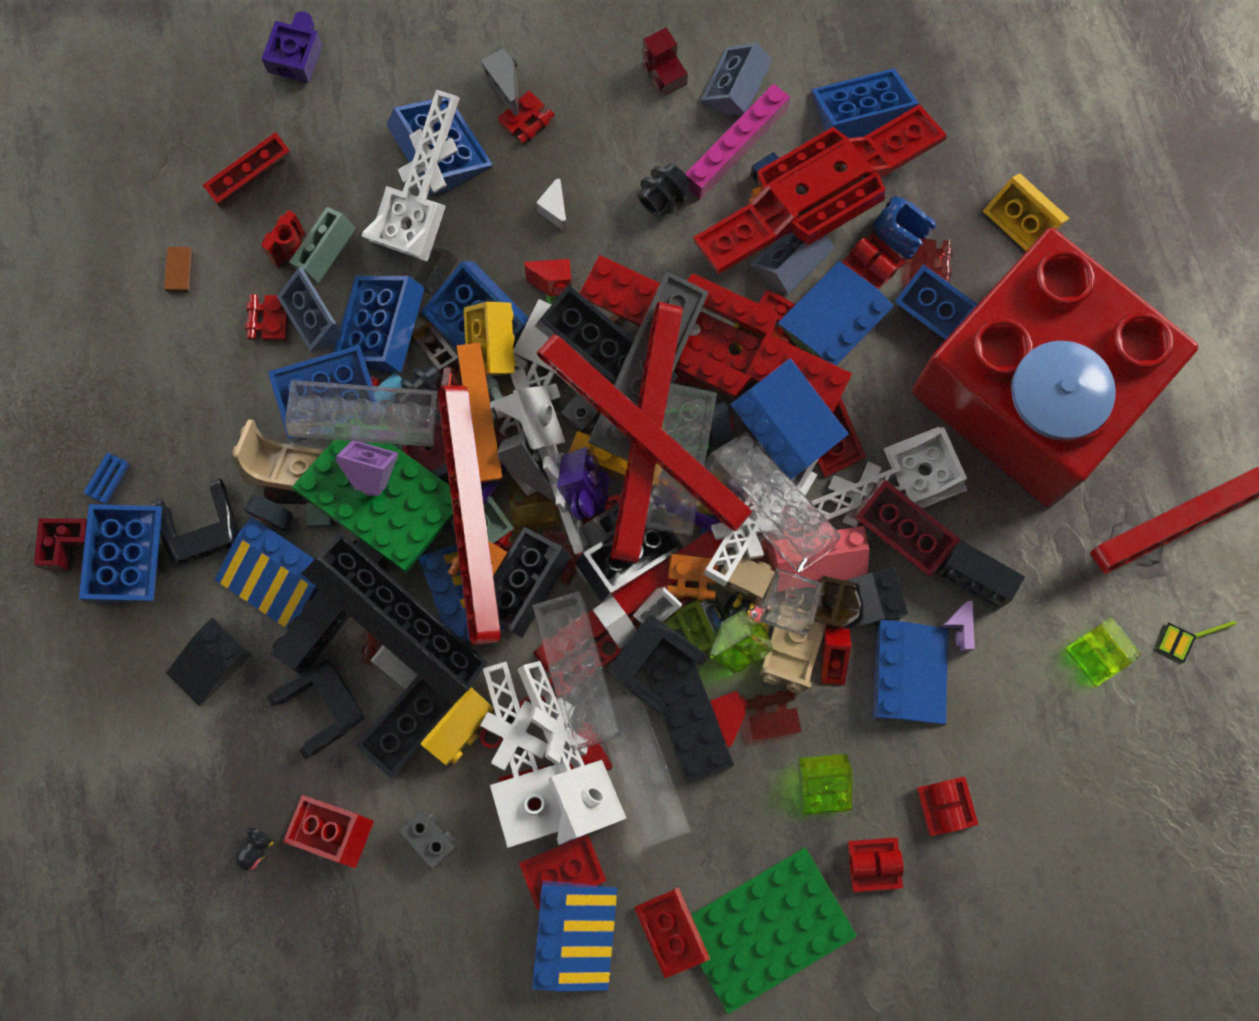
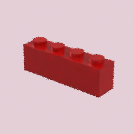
(246, 169)

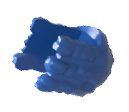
(908, 217)

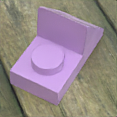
(964, 621)

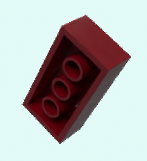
(905, 527)

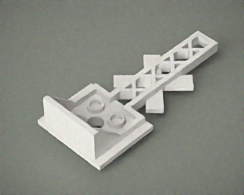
(398, 206)
(526, 347)
(543, 432)
(926, 449)
(748, 534)
(584, 792)
(513, 795)

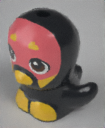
(737, 603)
(254, 850)

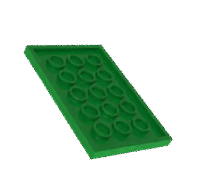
(397, 521)
(770, 929)

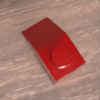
(549, 275)
(835, 655)
(729, 714)

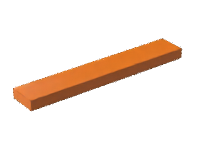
(485, 440)

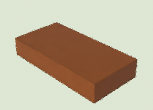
(178, 269)

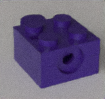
(293, 48)
(583, 483)

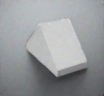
(552, 205)
(658, 605)
(615, 622)

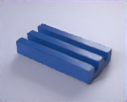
(99, 474)

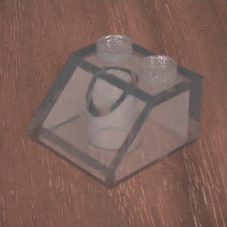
(791, 602)

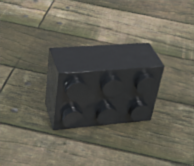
(980, 575)

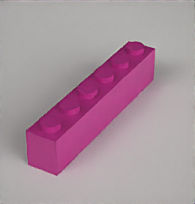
(737, 141)

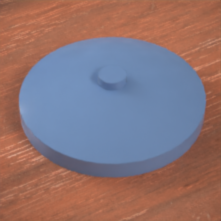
(1063, 390)

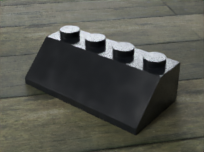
(527, 579)

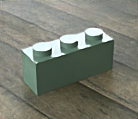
(323, 244)

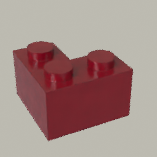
(662, 62)
(55, 539)

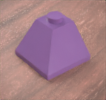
(367, 466)

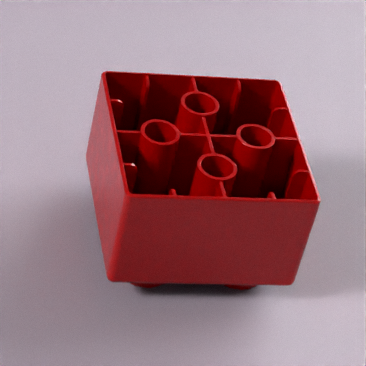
(1042, 299)

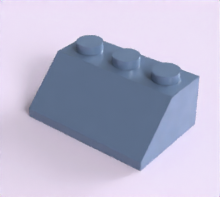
(736, 79)
(790, 261)
(308, 312)

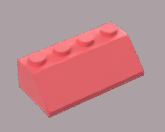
(844, 562)

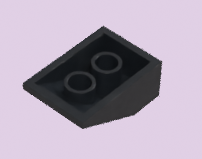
(880, 598)
(208, 661)

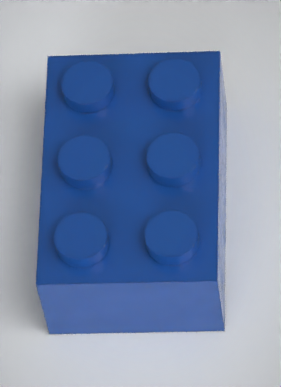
(935, 302)

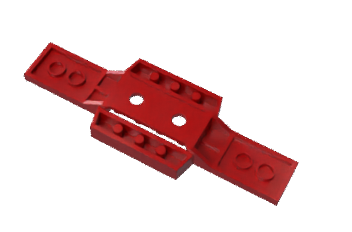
(811, 165)
(707, 353)

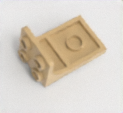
(268, 461)
(792, 658)

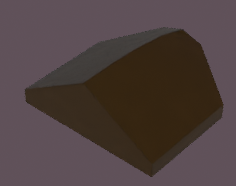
(837, 603)

